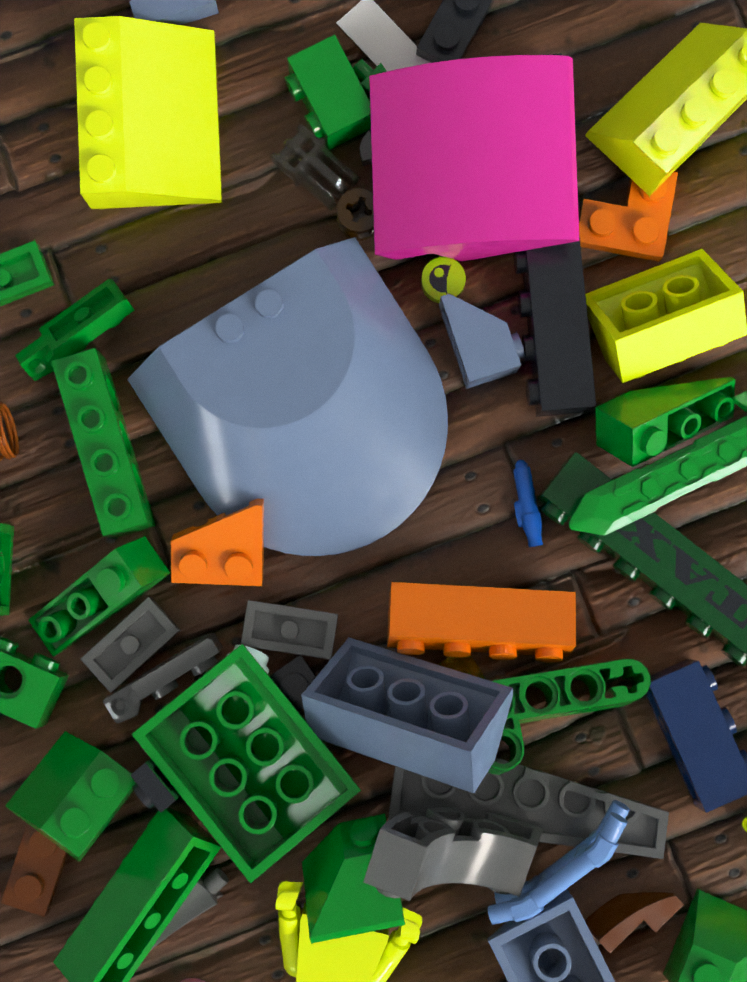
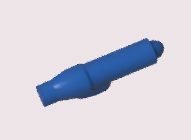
(526, 506)

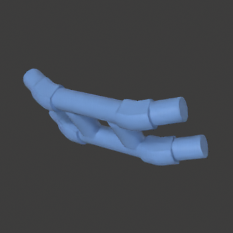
(563, 873)

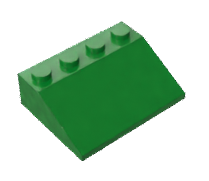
(246, 762)

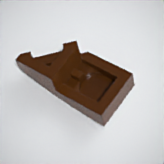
(627, 911)

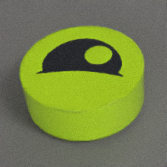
(442, 277)

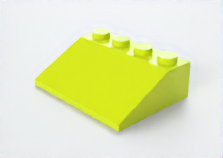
(146, 113)

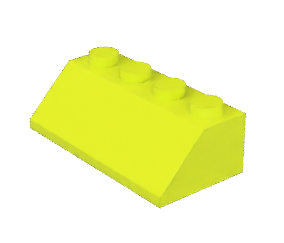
(676, 105)

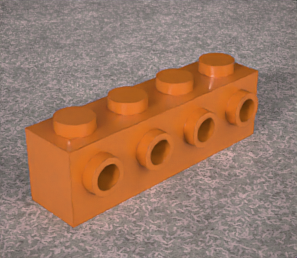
(481, 621)

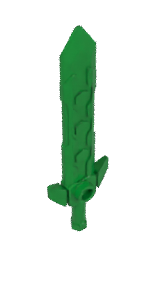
(664, 480)

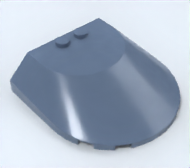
(305, 401)

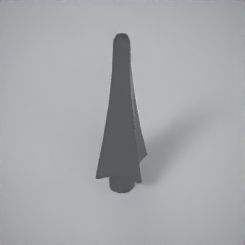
(200, 899)

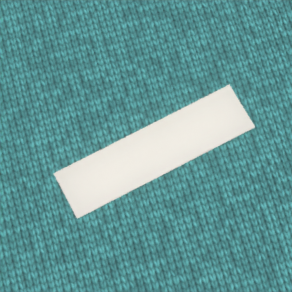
(379, 36)

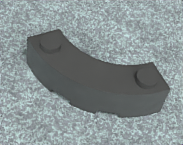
(451, 850)

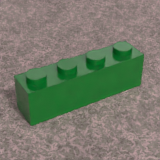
(138, 900)

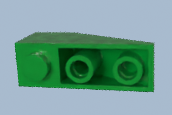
(659, 418)
(99, 594)

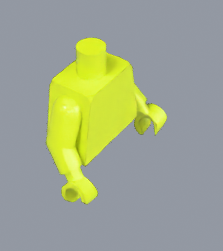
(345, 959)

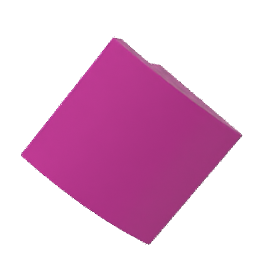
(474, 157)

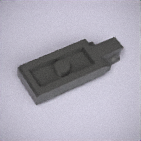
(161, 679)

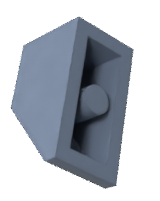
(480, 342)

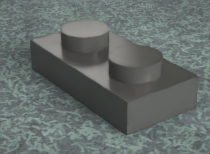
(289, 629)
(130, 644)

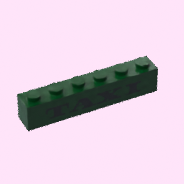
(661, 558)

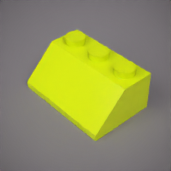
(666, 315)

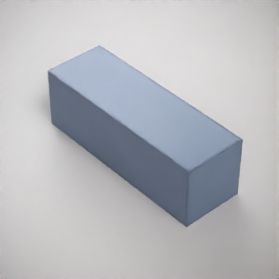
(173, 11)

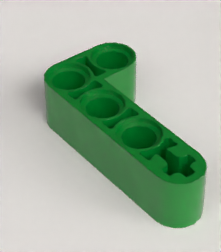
(561, 702)

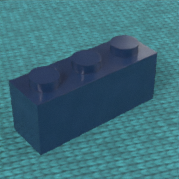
(699, 734)

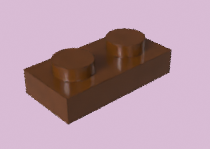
(34, 874)

